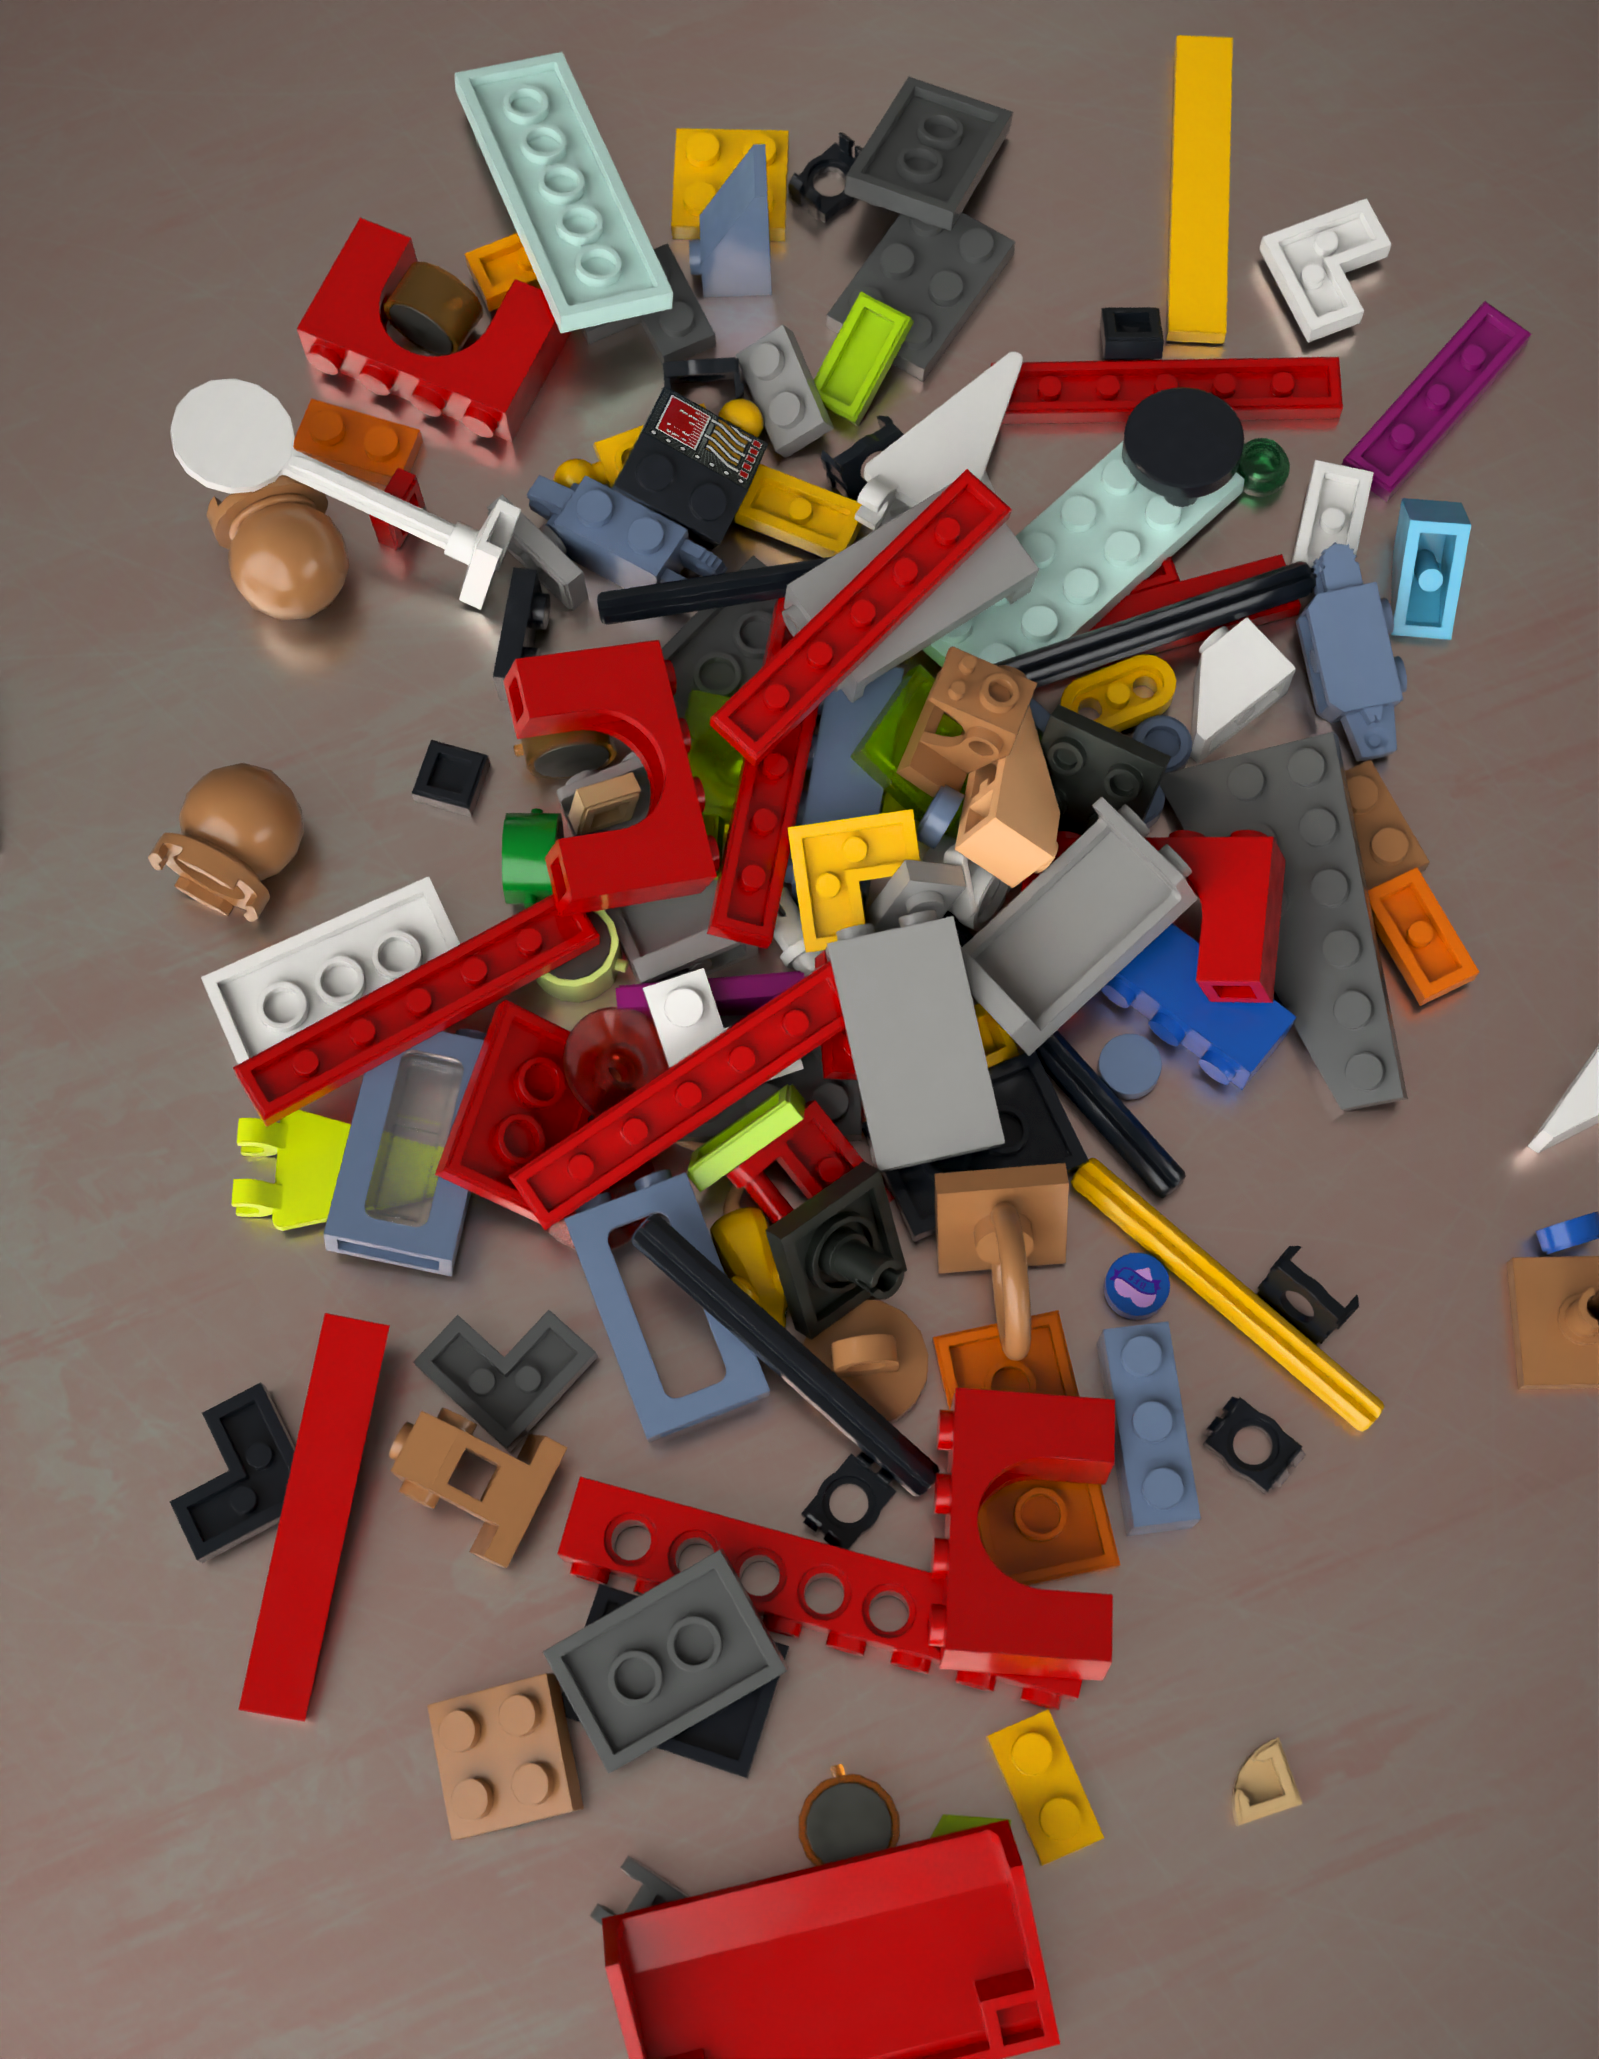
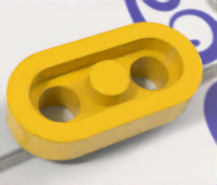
(1112, 692)

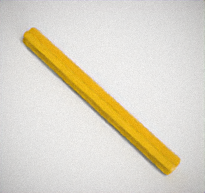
(1228, 1295)

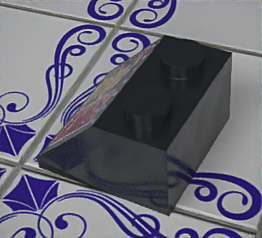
(690, 467)

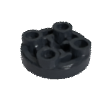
(1183, 444)

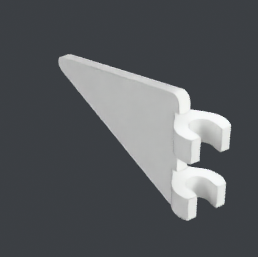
(941, 445)

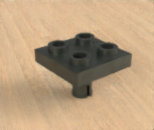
(1095, 763)
(837, 1250)

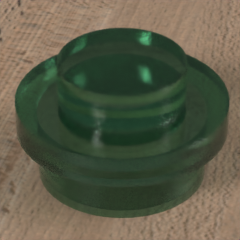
(1263, 467)

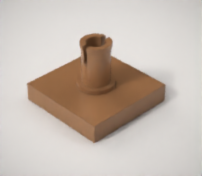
(1555, 1321)

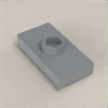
(545, 552)

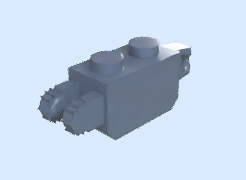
(618, 534)
(1351, 654)

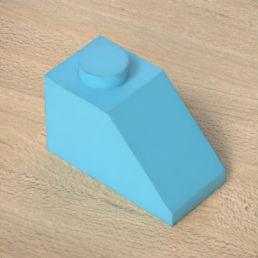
(1428, 567)

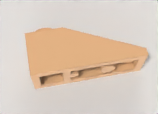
(1011, 812)

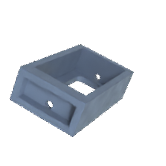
(590, 1231)

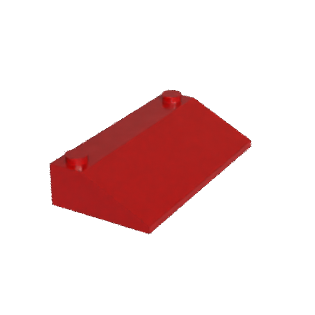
(842, 1960)

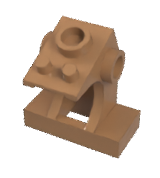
(986, 703)
(429, 1454)

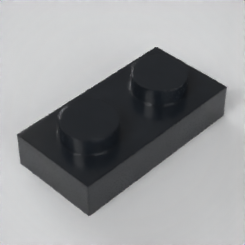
(524, 614)

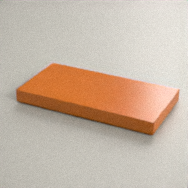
(1031, 1527)

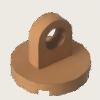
(877, 1355)

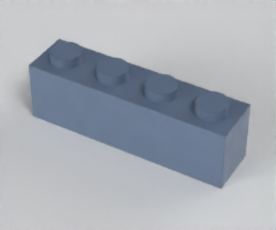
(837, 783)

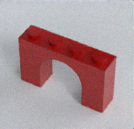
(482, 385)
(629, 697)
(1241, 908)
(985, 1615)

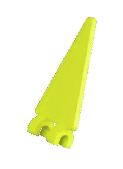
(306, 1168)

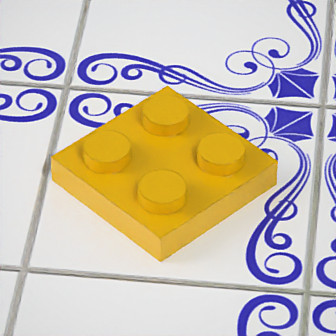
(706, 161)

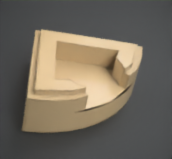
(1264, 1784)

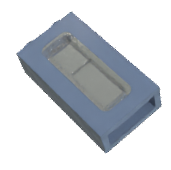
(387, 1190)

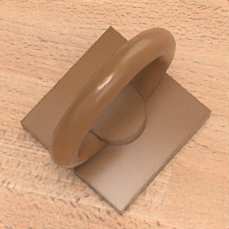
(1003, 1224)

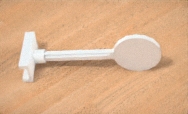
(243, 439)

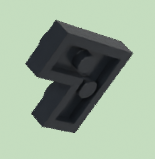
(253, 1489)

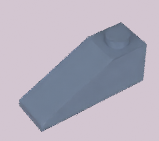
(736, 233)

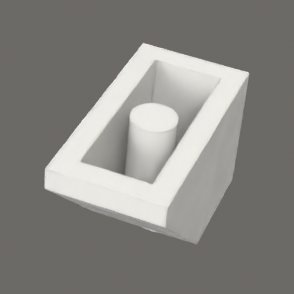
(1234, 684)

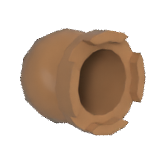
(281, 548)
(234, 833)

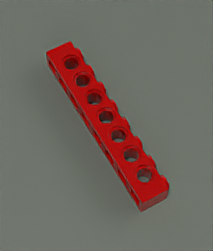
(605, 1510)

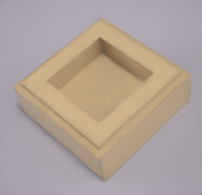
(604, 804)

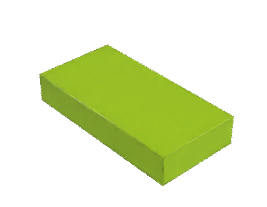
(861, 357)
(746, 1136)

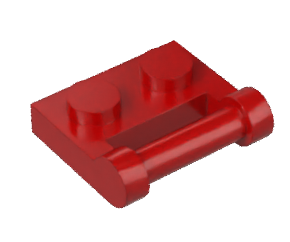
(809, 1152)

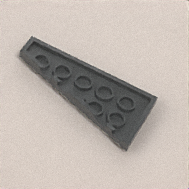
(1327, 934)

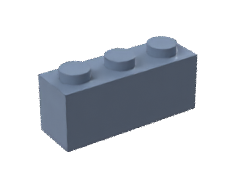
(1149, 1429)

